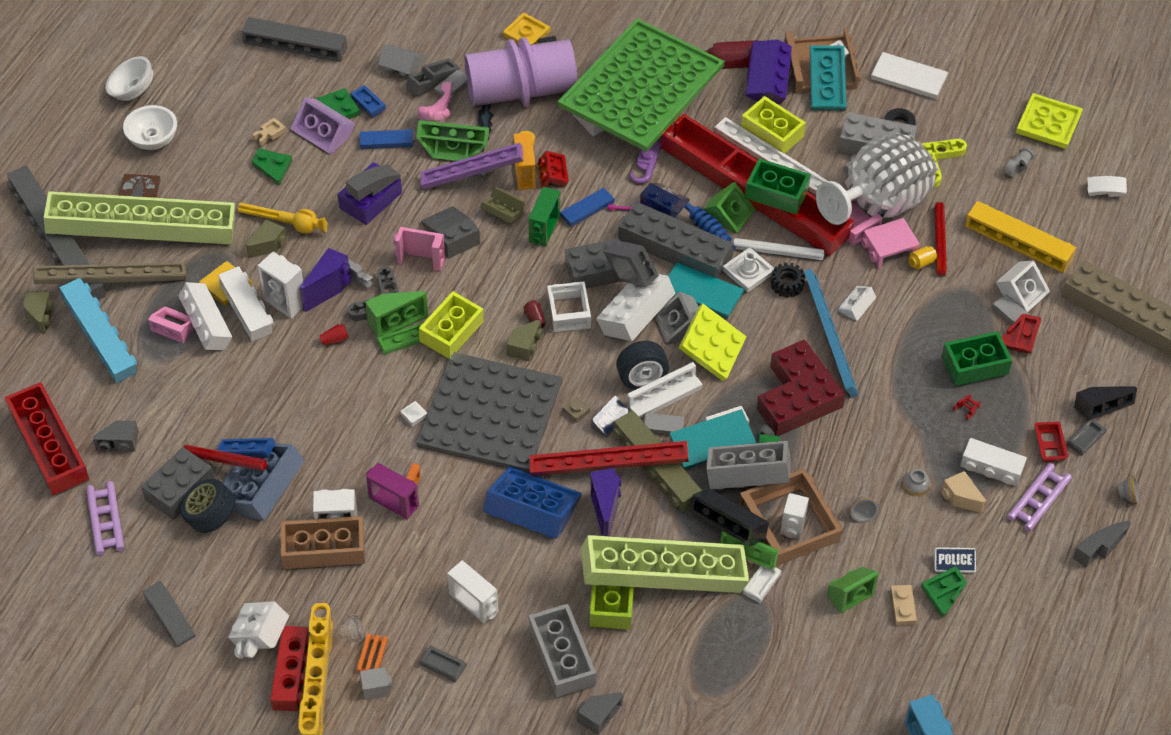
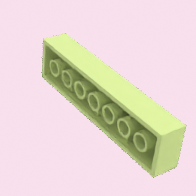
(664, 564)

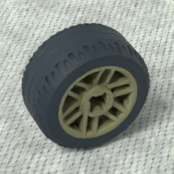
(207, 505)

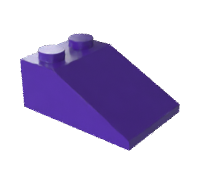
(325, 279)
(604, 496)

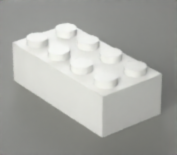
(635, 308)

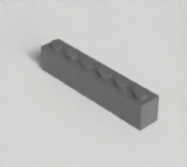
(294, 39)

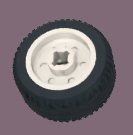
(641, 364)

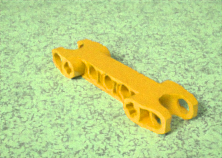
(320, 645)

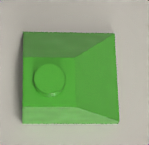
(730, 208)

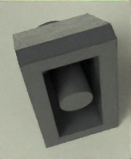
(599, 711)

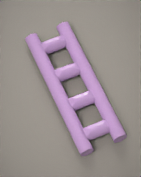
(1041, 508)
(115, 524)

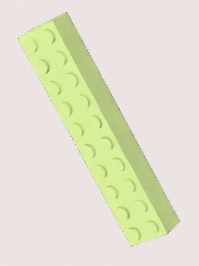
(139, 218)

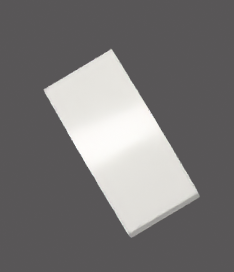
(1109, 185)

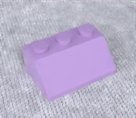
(322, 125)

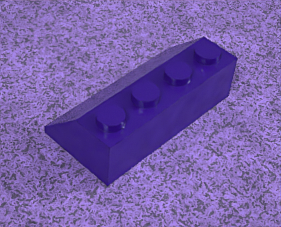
(768, 70)

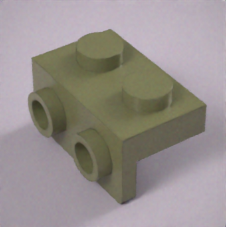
(503, 205)

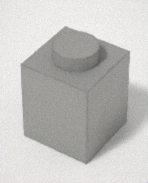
(375, 683)

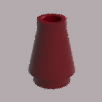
(534, 312)

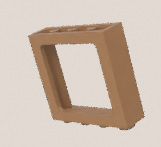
(804, 483)

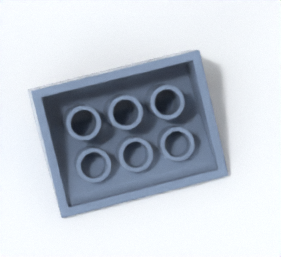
(260, 490)

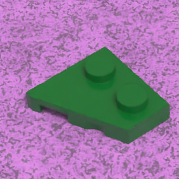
(341, 103)

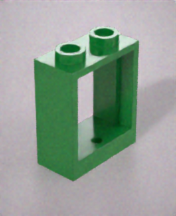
(544, 216)

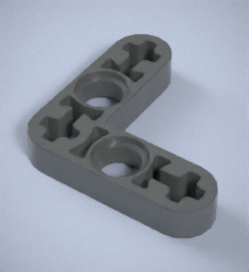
(362, 315)

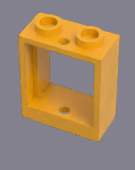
(525, 169)

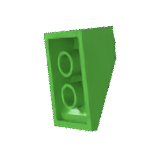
(395, 311)

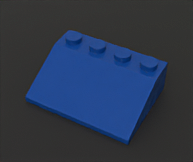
(531, 502)

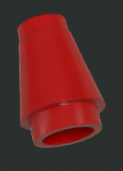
(334, 335)

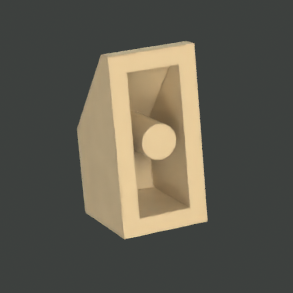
(963, 493)

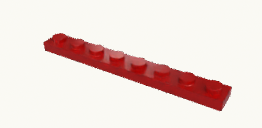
(609, 458)

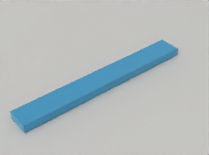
(831, 333)

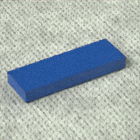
(386, 139)
(587, 207)
(249, 447)

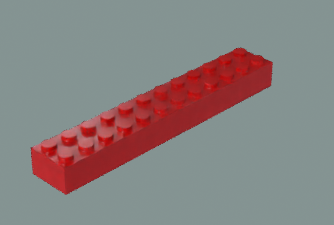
(728, 164)

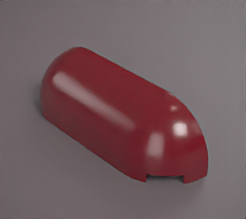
(734, 53)

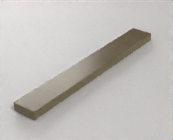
(109, 273)

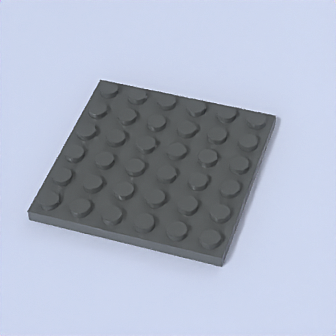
(490, 412)

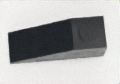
(1103, 400)

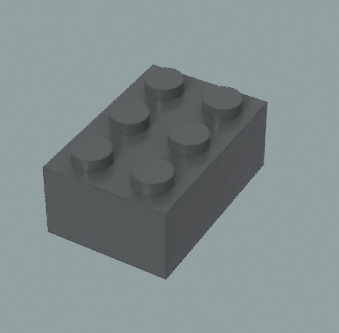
(590, 265)
(173, 480)

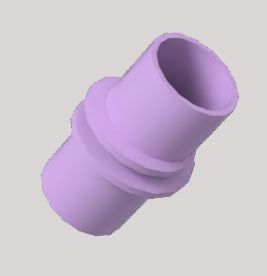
(520, 72)

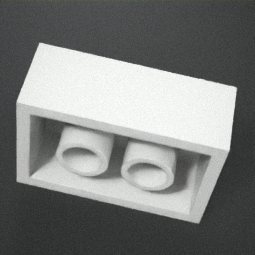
(281, 284)

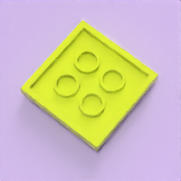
(1049, 121)
(712, 342)

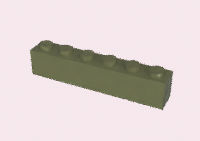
(670, 477)

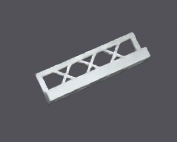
(664, 392)

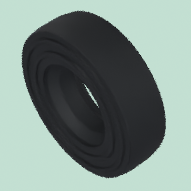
(900, 113)

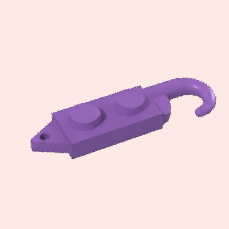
(647, 162)

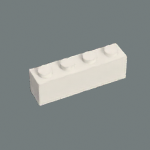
(245, 303)
(205, 316)

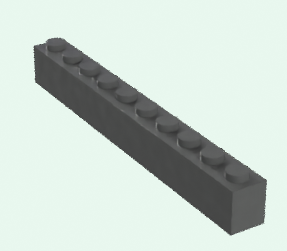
(33, 202)

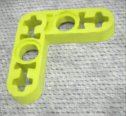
(953, 145)

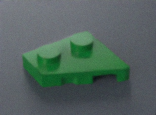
(272, 164)
(944, 589)

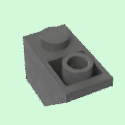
(117, 437)

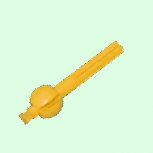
(303, 220)

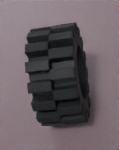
(790, 272)

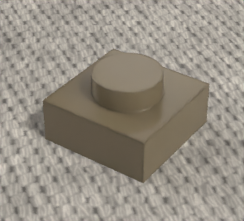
(576, 409)

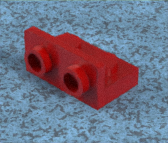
(552, 169)

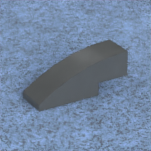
(430, 76)
(371, 181)
(1101, 543)
(168, 613)

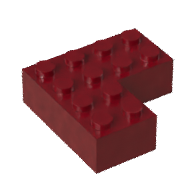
(806, 390)

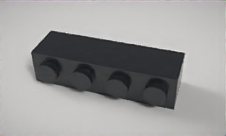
(729, 517)

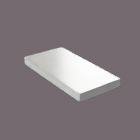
(909, 75)

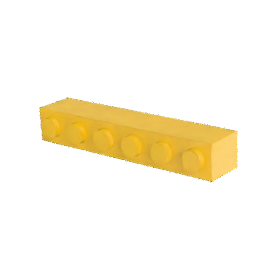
(1020, 236)

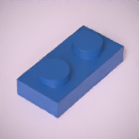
(368, 101)

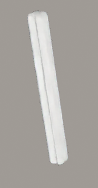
(779, 249)

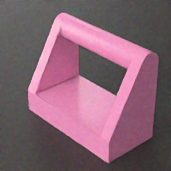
(170, 329)

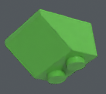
(852, 588)

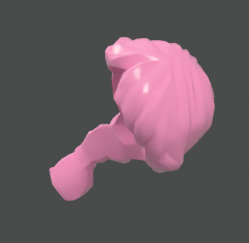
(438, 111)

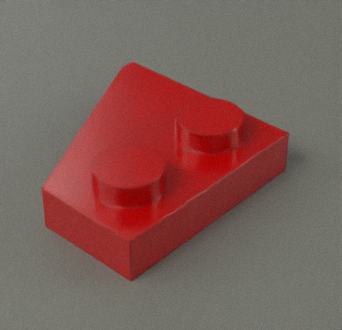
(1022, 334)

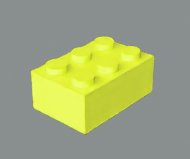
(773, 124)
(451, 325)

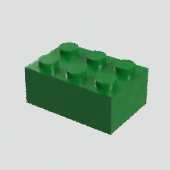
(777, 186)
(976, 358)

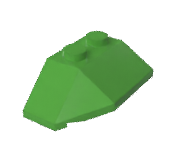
(452, 141)

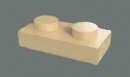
(903, 605)

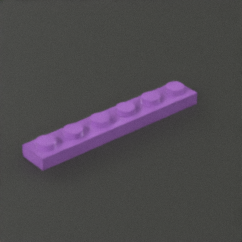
(472, 166)

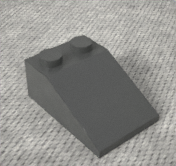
(458, 230)

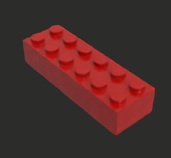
(47, 438)

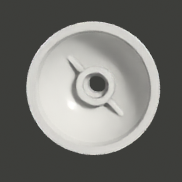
(130, 79)
(150, 127)

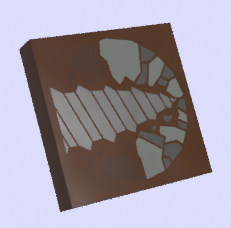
(140, 185)

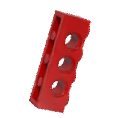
(281, 697)

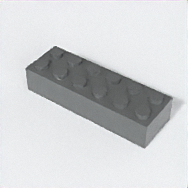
(675, 240)

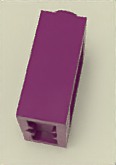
(392, 490)

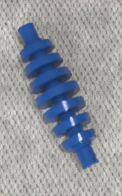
(707, 222)

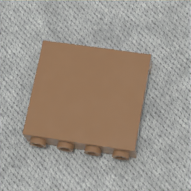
(801, 65)

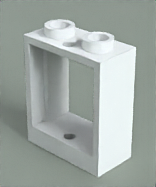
(569, 321)
(473, 592)

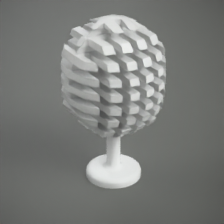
(883, 178)

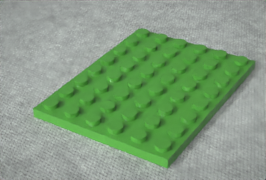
(641, 84)

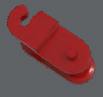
(962, 402)

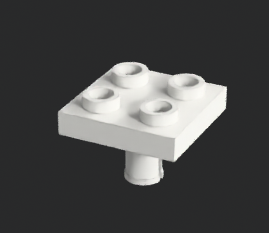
(748, 269)

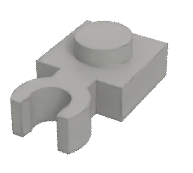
(359, 276)

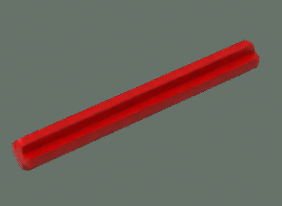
(940, 239)
(227, 458)

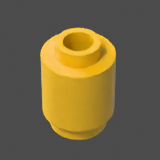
(922, 257)

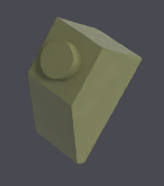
(266, 239)

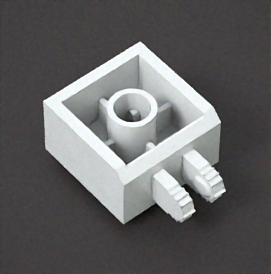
(257, 627)

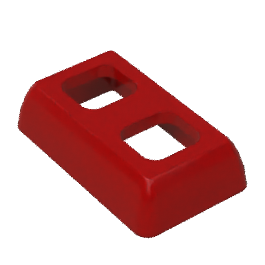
(1058, 443)

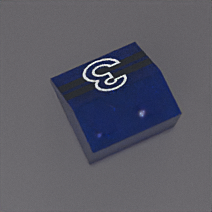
(663, 199)

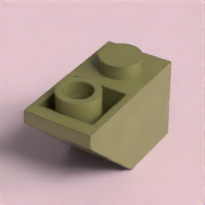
(38, 308)
(524, 339)

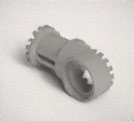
(1019, 162)

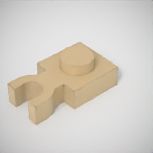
(271, 130)

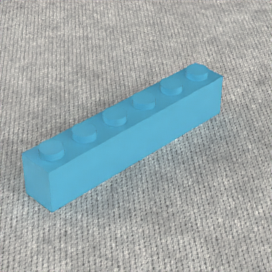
(98, 330)

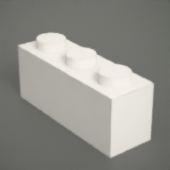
(993, 462)

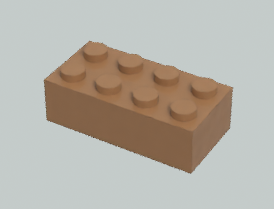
(322, 542)

